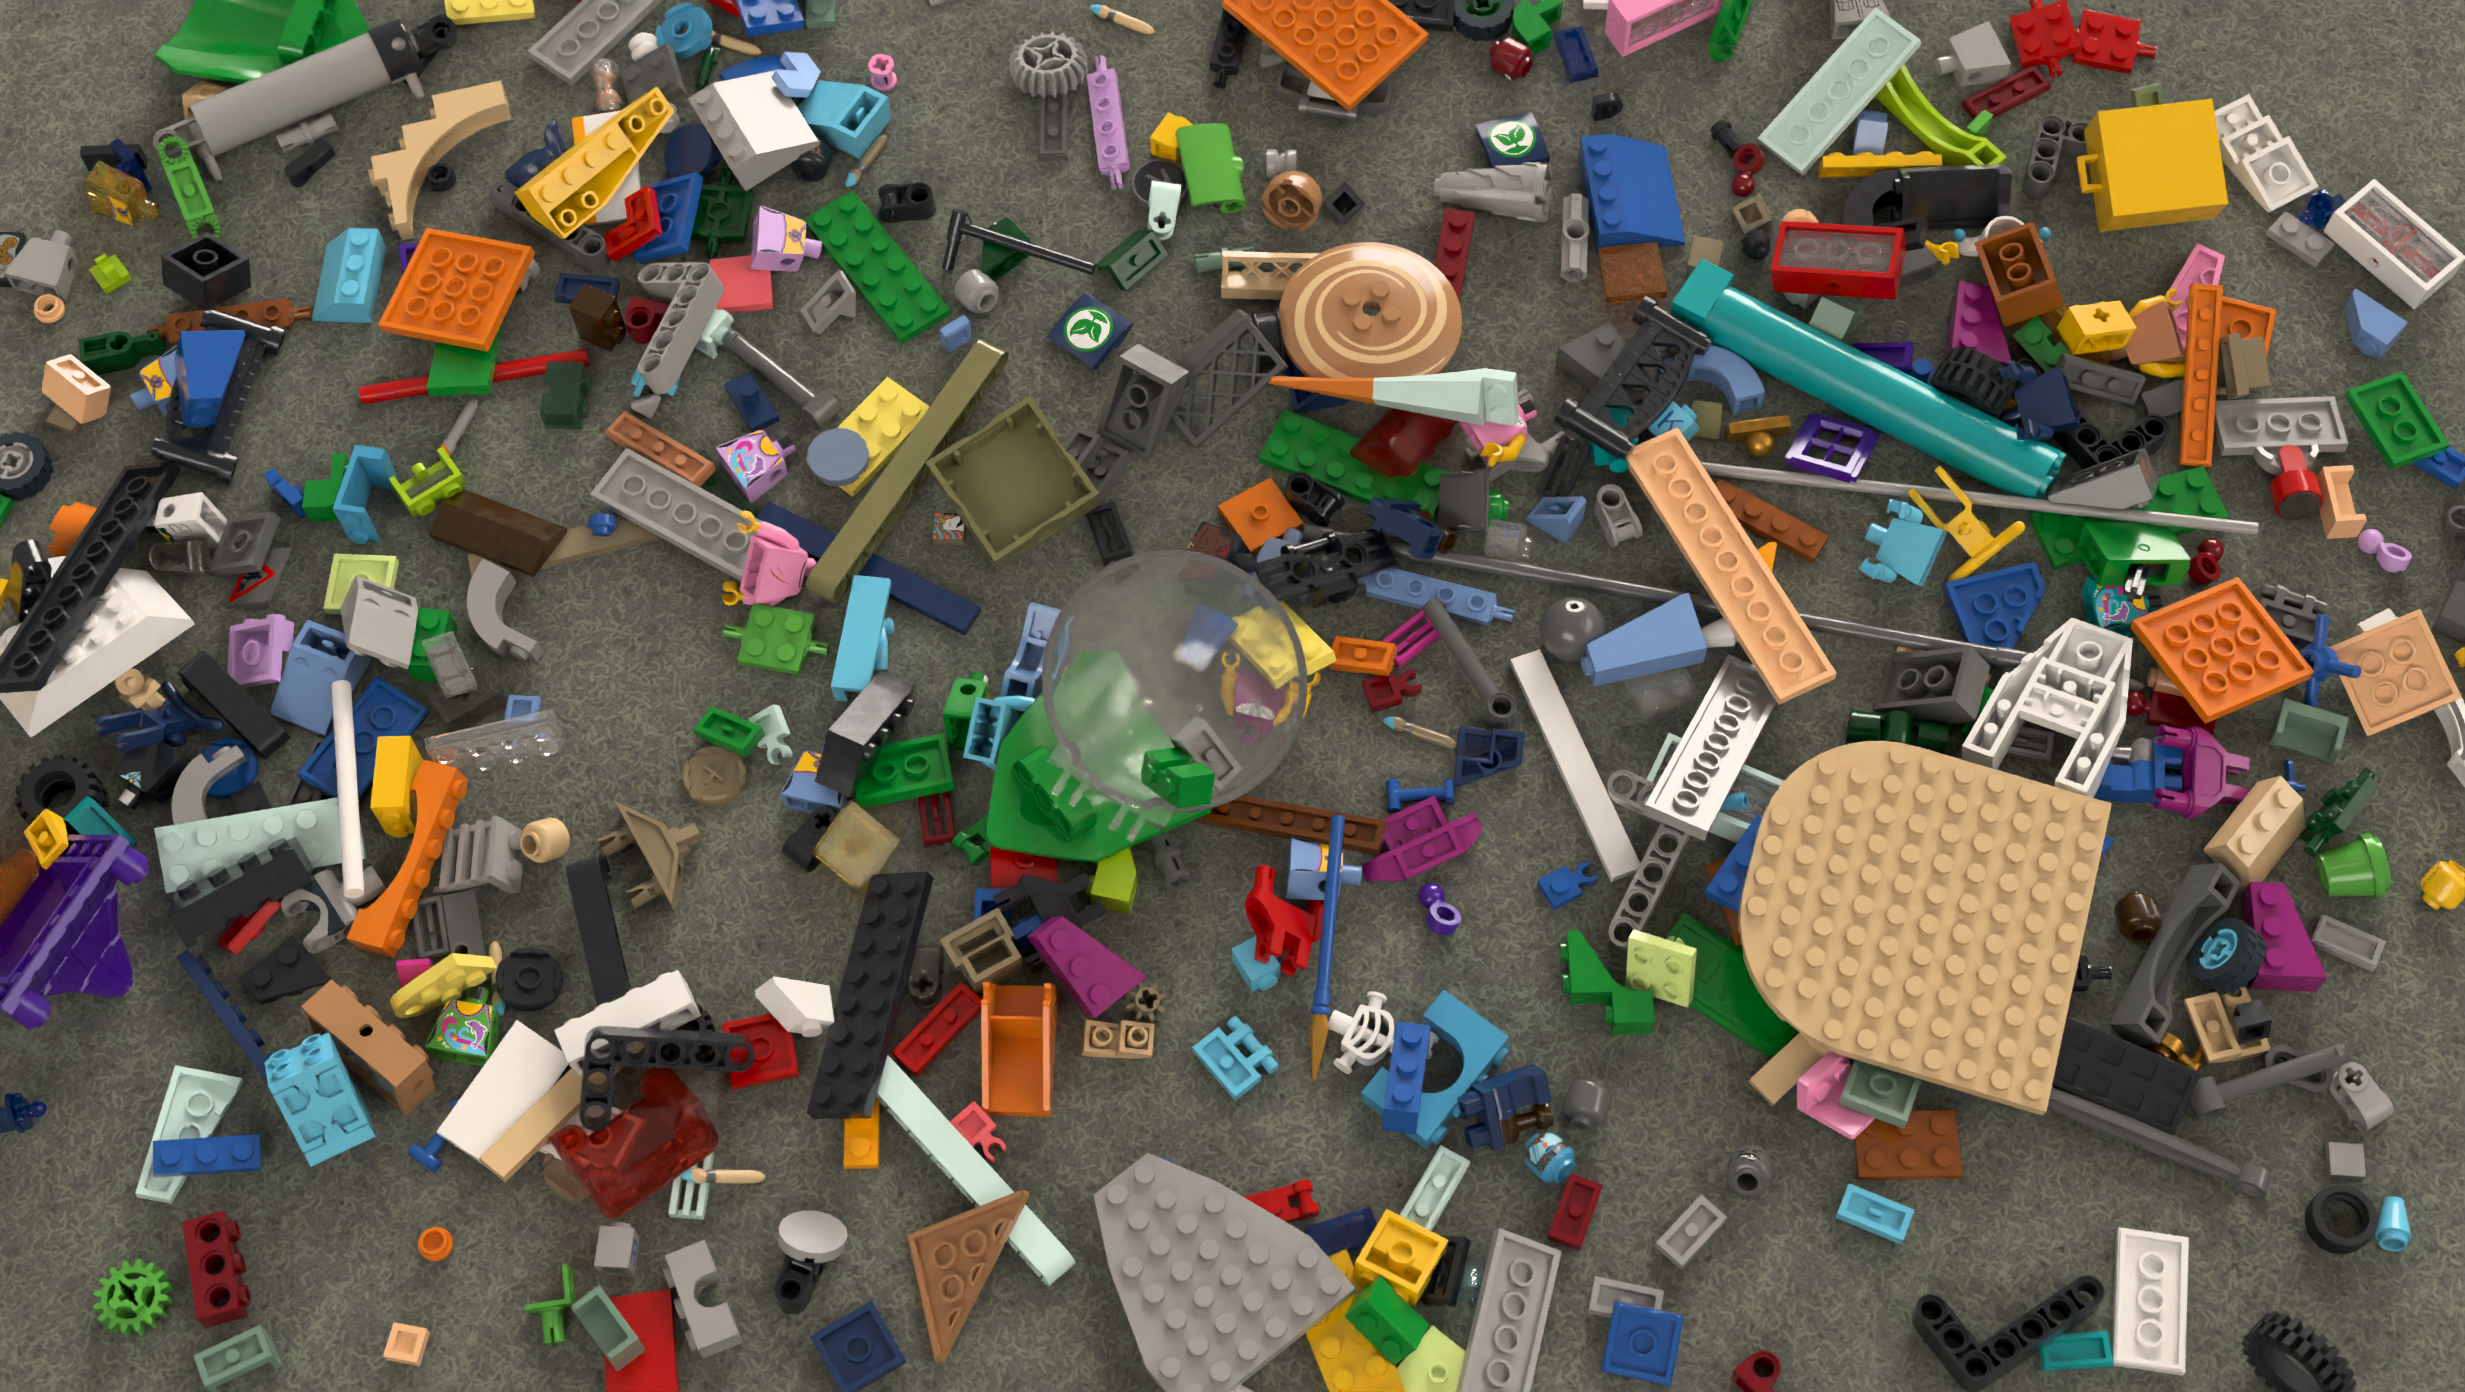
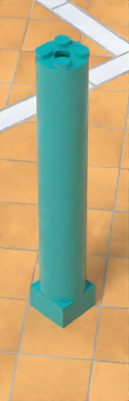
(1865, 386)

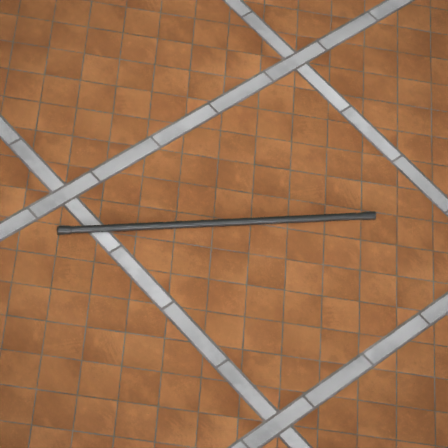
(1997, 655)

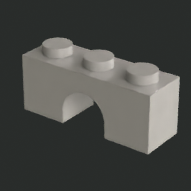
(710, 1327)

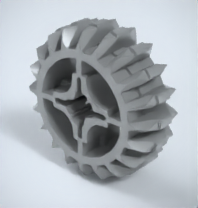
(1048, 64)

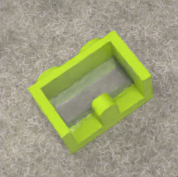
(429, 485)

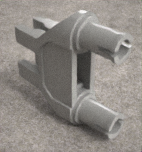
(1533, 456)

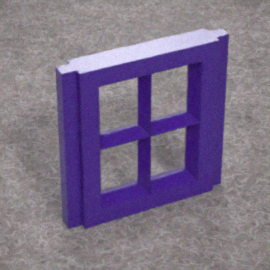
(1807, 438)

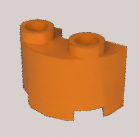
(68, 526)

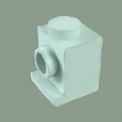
(715, 332)

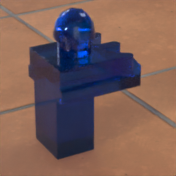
(2321, 208)
(19, 1113)

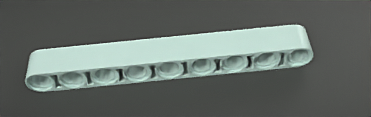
(970, 1171)

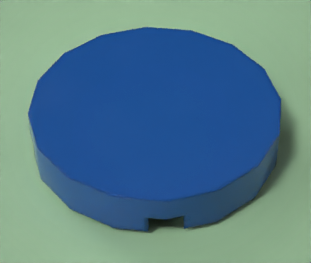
(239, 777)

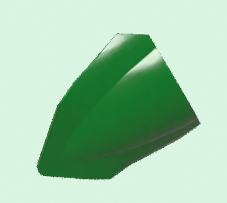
(257, 36)
(1036, 822)

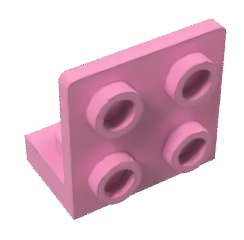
(1821, 1091)

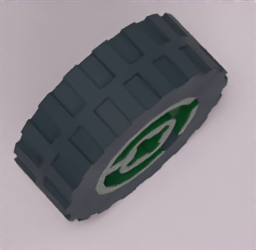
(1483, 18)

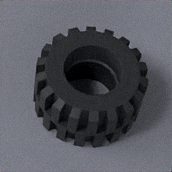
(1973, 380)
(52, 778)

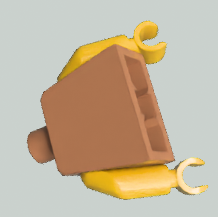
(2156, 341)

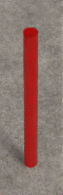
(502, 372)

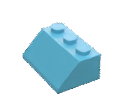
(350, 277)

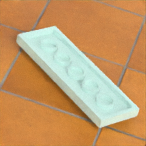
(1839, 91)
(198, 847)

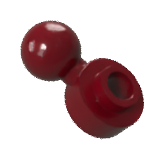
(1744, 184)
(2204, 565)

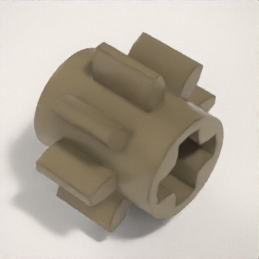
(1149, 994)

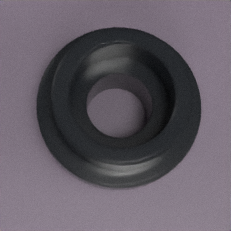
(437, 171)

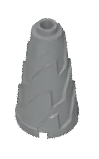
(1504, 190)

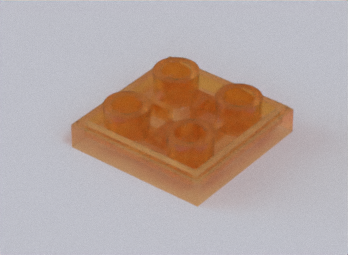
(1632, 272)

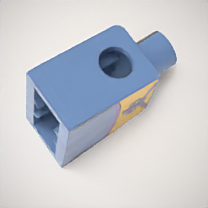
(159, 381)
(804, 793)
(1309, 867)

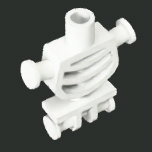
(1356, 1033)

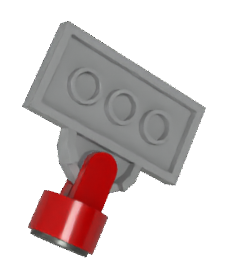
(2285, 442)

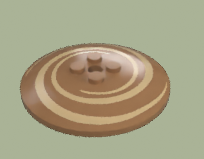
(1335, 339)

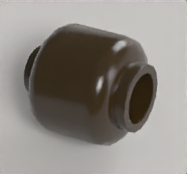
(2138, 917)

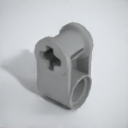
(1617, 521)
(2361, 1098)

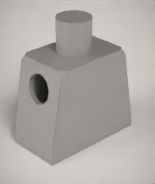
(1974, 57)
(44, 266)

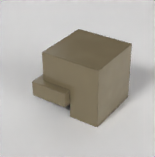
(2241, 366)
(983, 951)

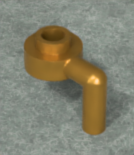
(2174, 1049)

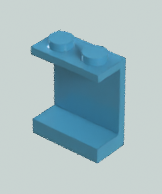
(366, 469)

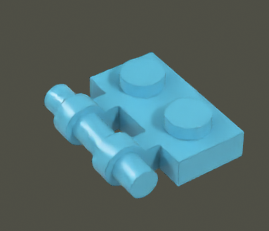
(1227, 1062)

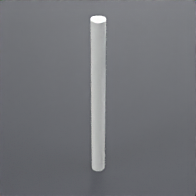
(347, 789)

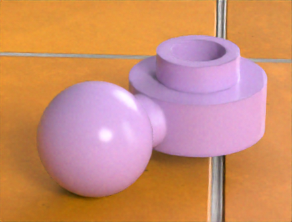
(2389, 555)

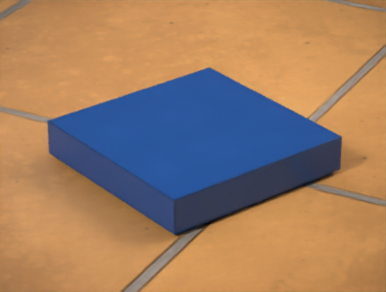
(1642, 1343)

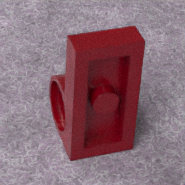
(647, 313)
(1749, 1381)

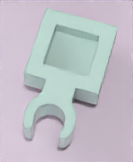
(775, 730)

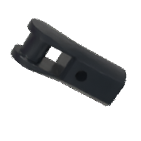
(309, 162)

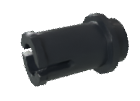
(1726, 137)

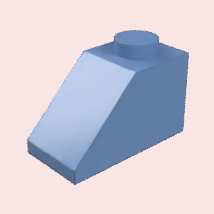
(2372, 325)

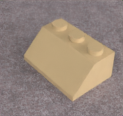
(2259, 831)

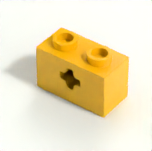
(2096, 327)

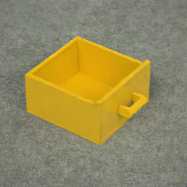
(2154, 165)

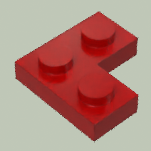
(641, 225)

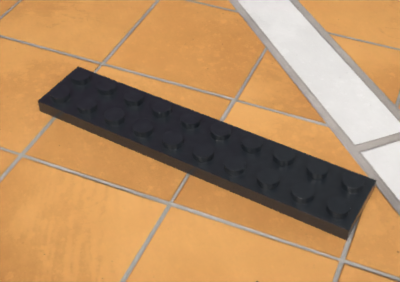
(83, 576)

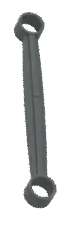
(2244, 1177)

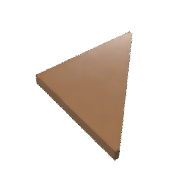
(955, 1261)

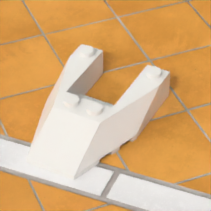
(2069, 686)

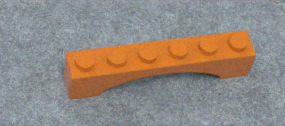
(384, 922)

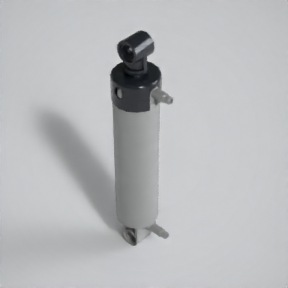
(307, 89)

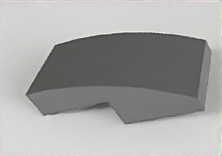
(2164, 399)

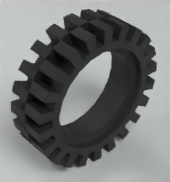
(2280, 1334)

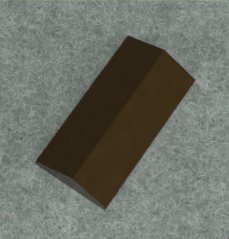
(496, 531)

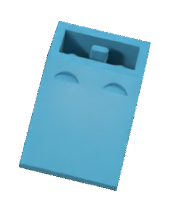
(846, 115)

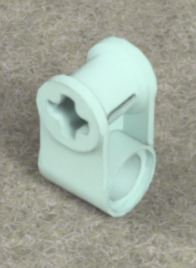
(1163, 206)

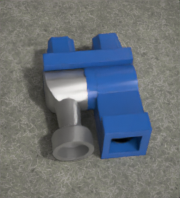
(2142, 774)

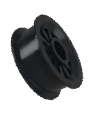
(1270, 327)

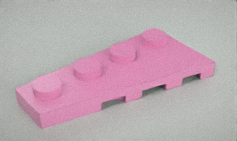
(2201, 267)

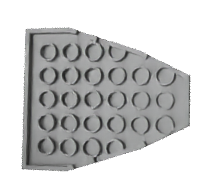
(1209, 1276)

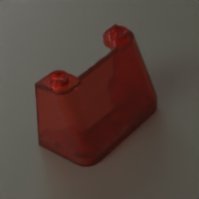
(640, 1146)

